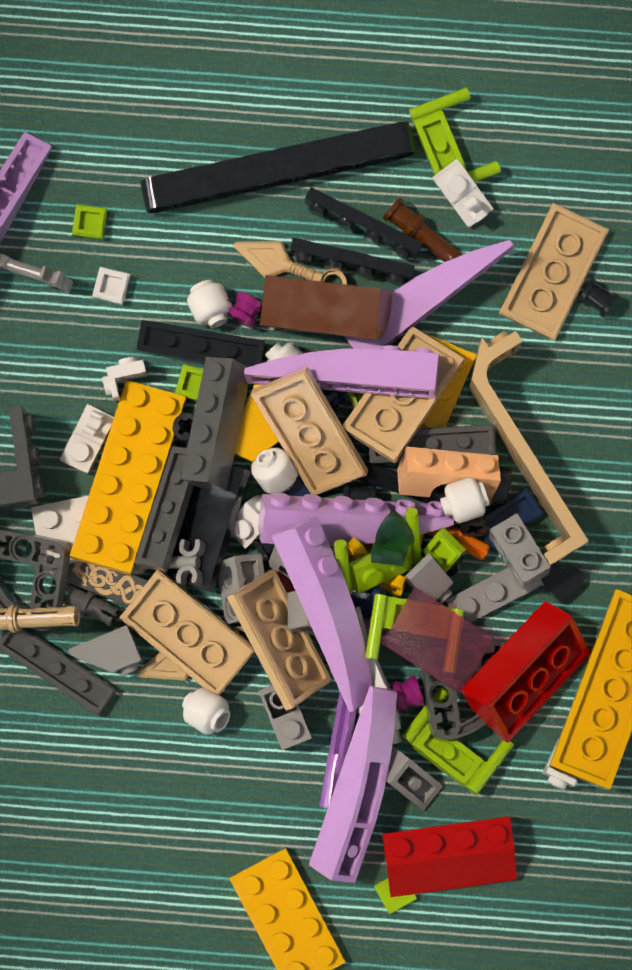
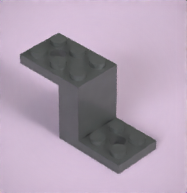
(22, 486)

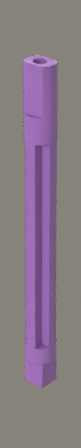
(340, 741)

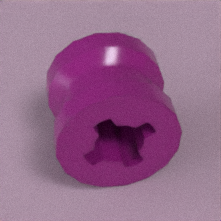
(245, 309)
(407, 693)

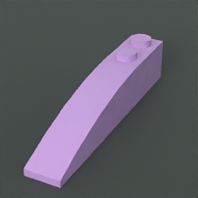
(18, 177)
(431, 290)
(360, 370)
(327, 606)

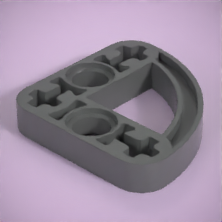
(44, 567)
(458, 730)

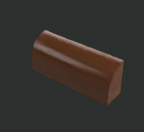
(325, 307)

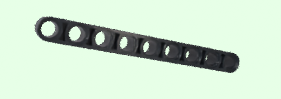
(277, 167)

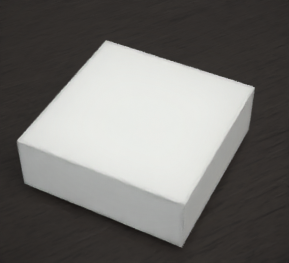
(111, 286)

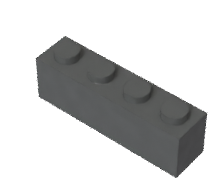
(216, 424)

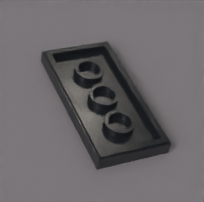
(211, 519)

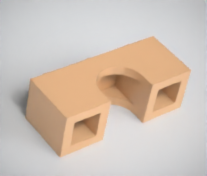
(427, 468)

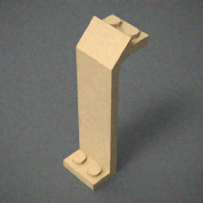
(488, 356)

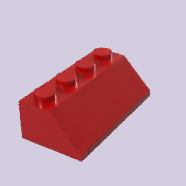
(526, 671)
(449, 856)

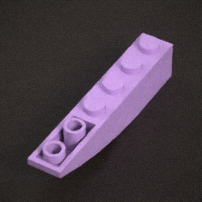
(342, 516)
(357, 790)

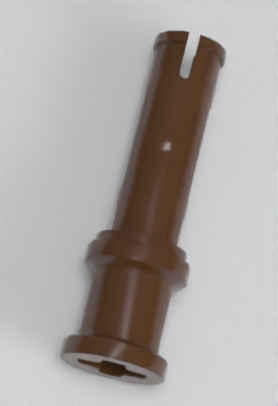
(414, 226)

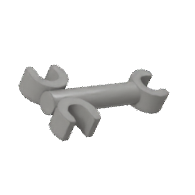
(45, 275)
(186, 564)

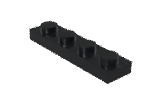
(374, 230)
(364, 264)
(197, 344)

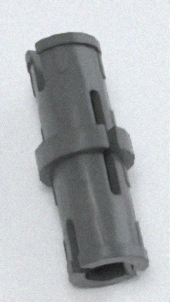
(90, 605)

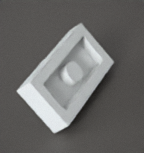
(462, 193)
(87, 439)

